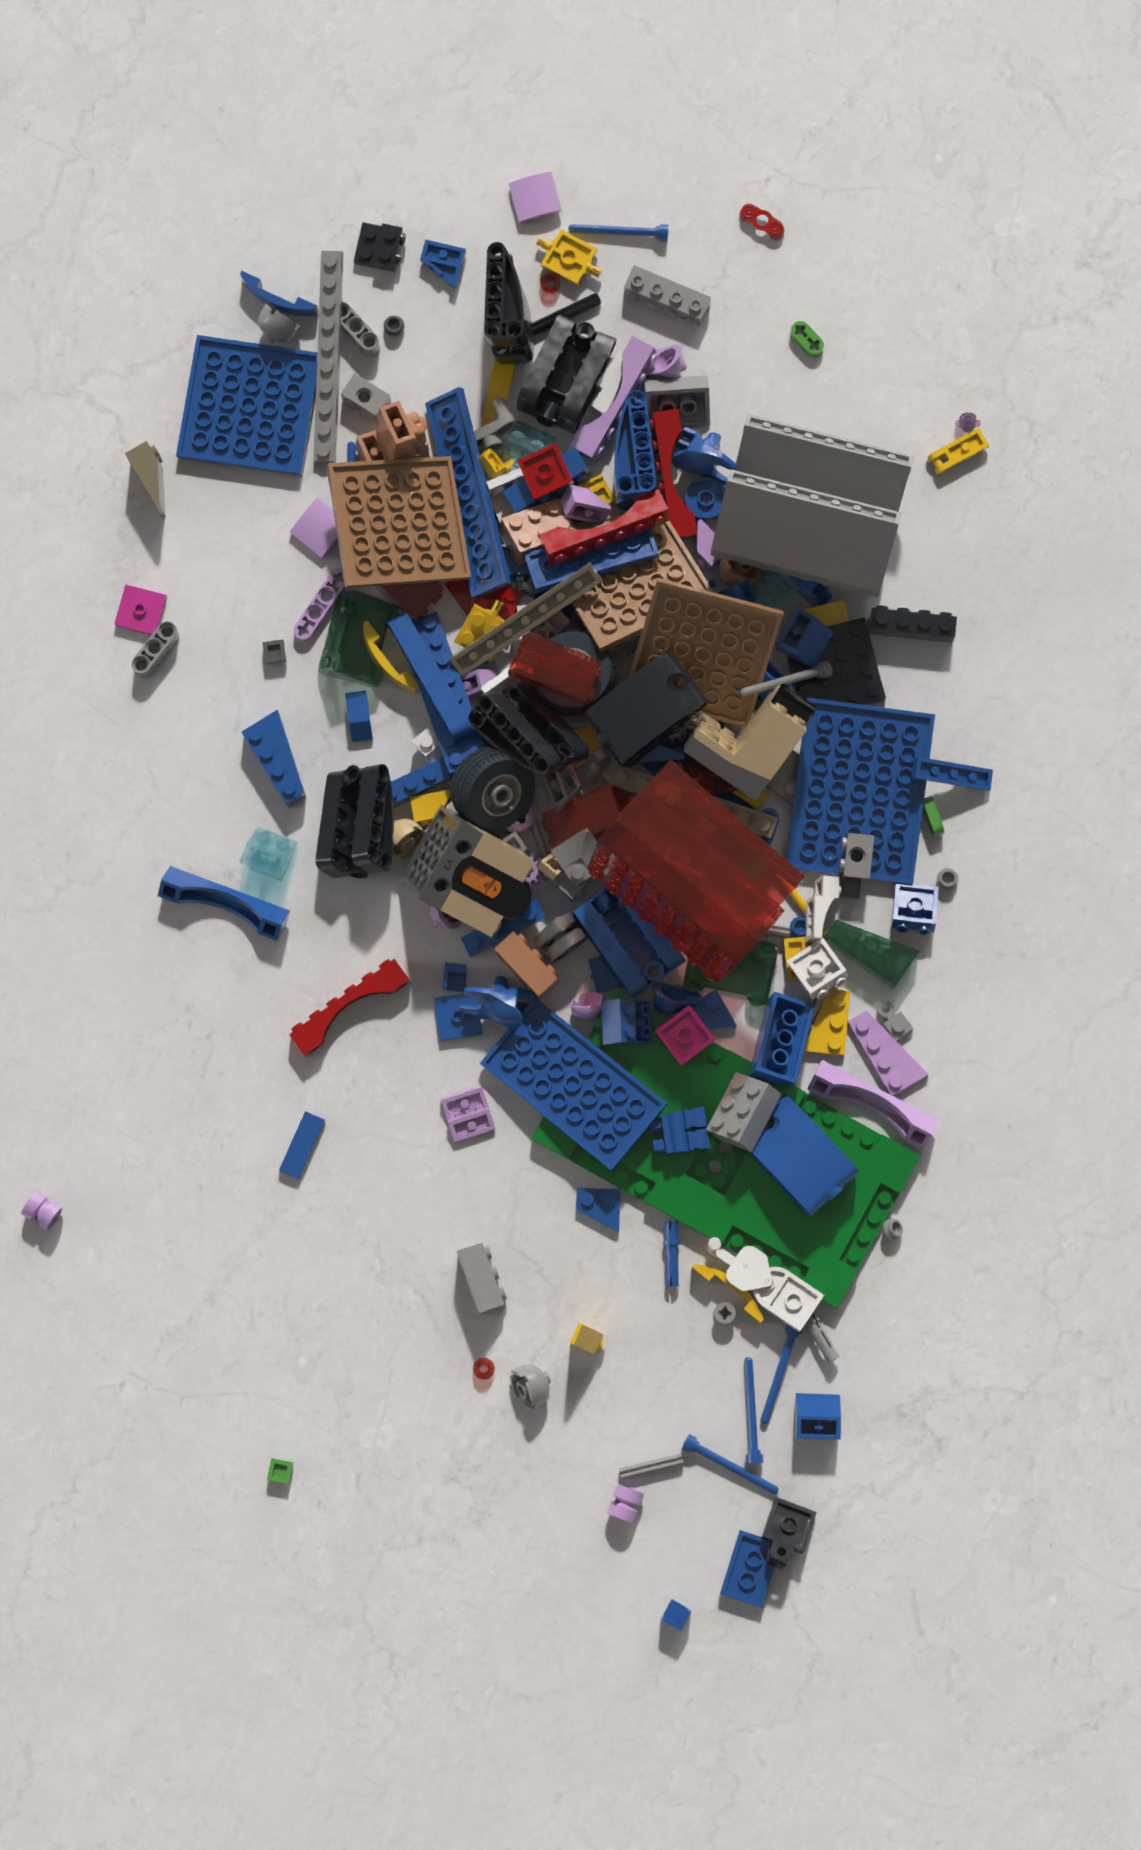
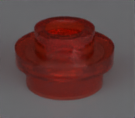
(550, 277)
(476, 1368)

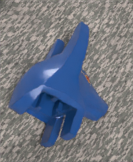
(702, 456)
(498, 1003)

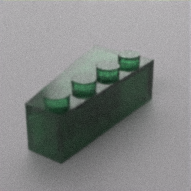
(872, 952)

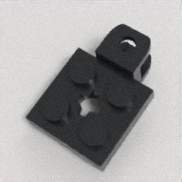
(782, 1540)

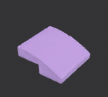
(535, 197)
(317, 528)
(468, 1113)

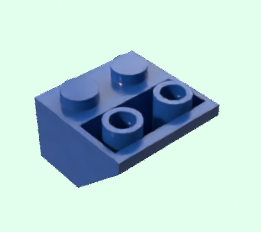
(804, 638)
(626, 1022)
(818, 1416)

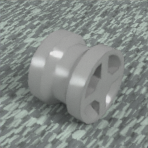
(721, 1313)

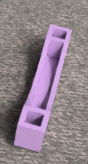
(592, 437)
(909, 1121)

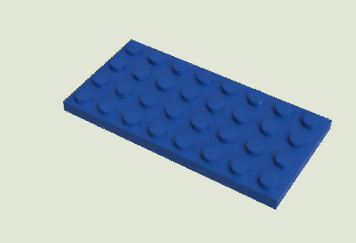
(574, 1084)

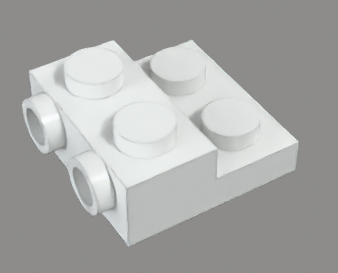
(818, 969)

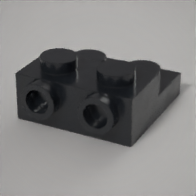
(379, 246)

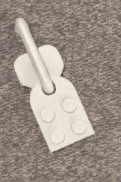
(788, 1297)

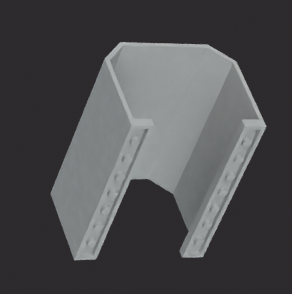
(812, 506)

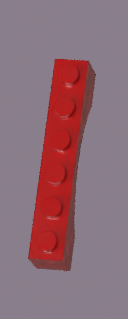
(668, 429)
(566, 543)
(386, 980)

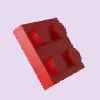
(545, 471)

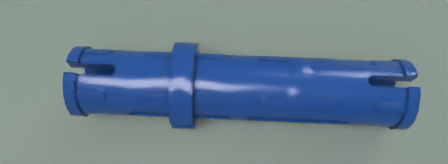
(671, 1253)

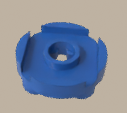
(695, 492)

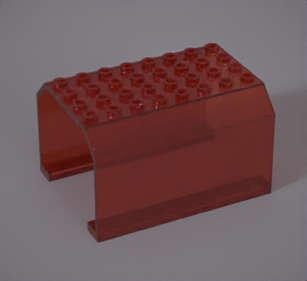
(693, 872)

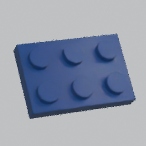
(748, 1572)

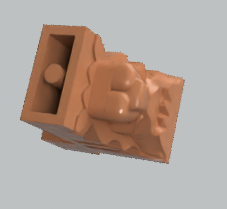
(395, 437)

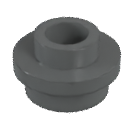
(394, 320)

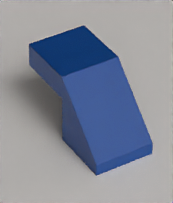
(358, 716)

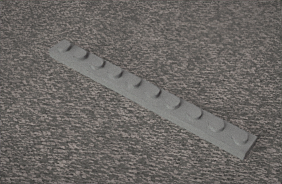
(328, 356)

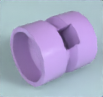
(41, 1210)
(625, 1503)

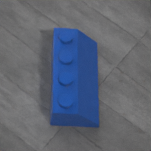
(781, 1040)

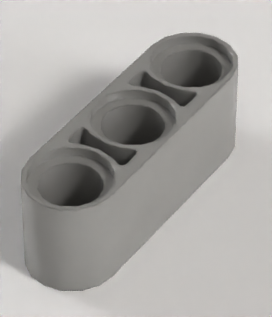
(361, 337)
(156, 638)

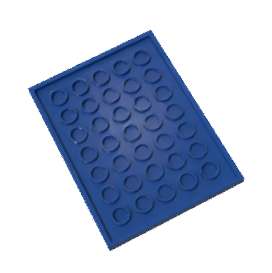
(859, 782)

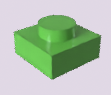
(280, 1471)

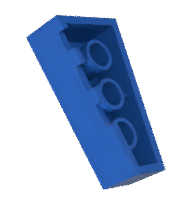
(521, 496)
(272, 749)

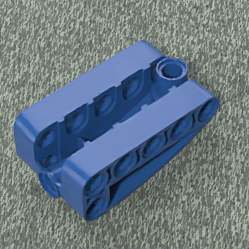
(633, 453)
(626, 942)
(802, 1158)

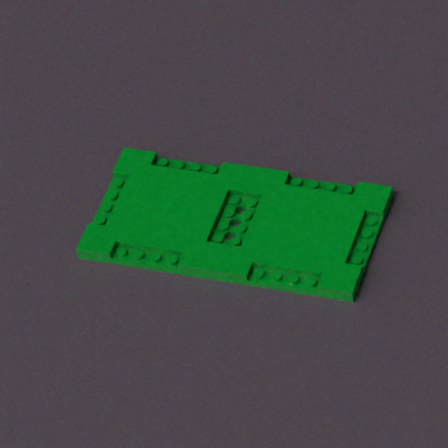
(742, 1200)

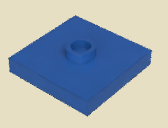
(453, 1022)

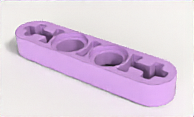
(318, 603)

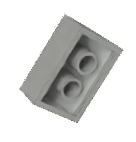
(686, 394)
(481, 1277)

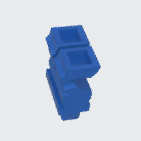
(674, 1128)

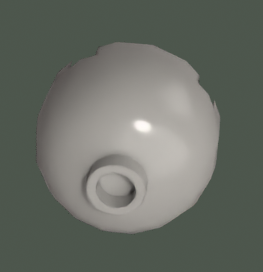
(276, 325)
(531, 1385)

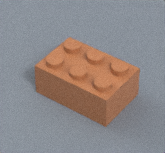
(523, 528)
(527, 965)

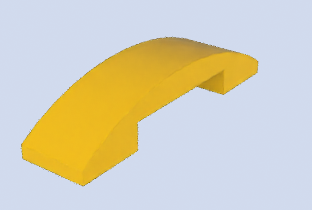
(498, 387)
(404, 680)
(751, 1307)

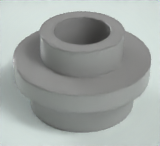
(947, 872)
(892, 1229)

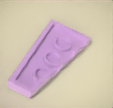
(886, 1055)

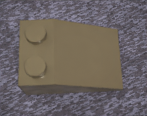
(146, 465)

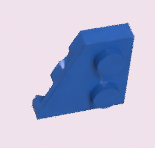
(713, 1011)
(600, 1205)

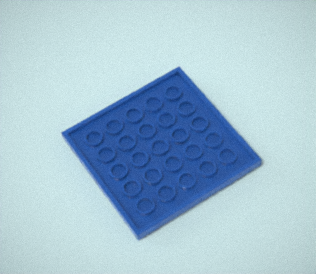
(248, 405)

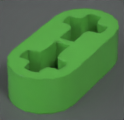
(810, 336)
(932, 817)

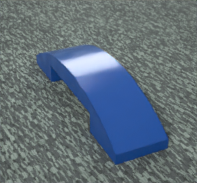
(299, 308)

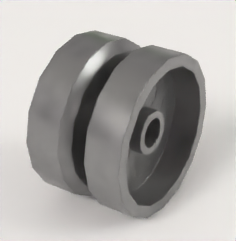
(561, 937)

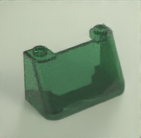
(344, 648)
(749, 977)

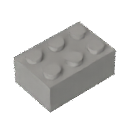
(743, 1111)

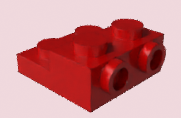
(506, 594)

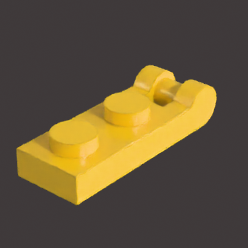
(958, 451)

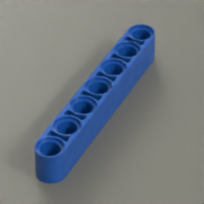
(430, 676)

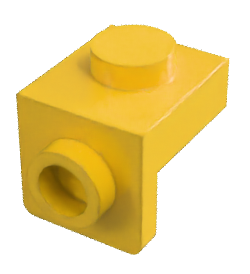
(493, 464)

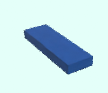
(302, 1145)

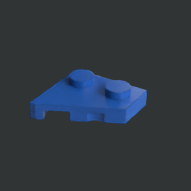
(444, 260)

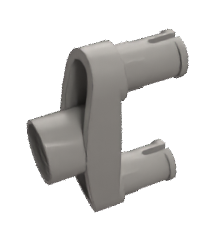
(491, 433)

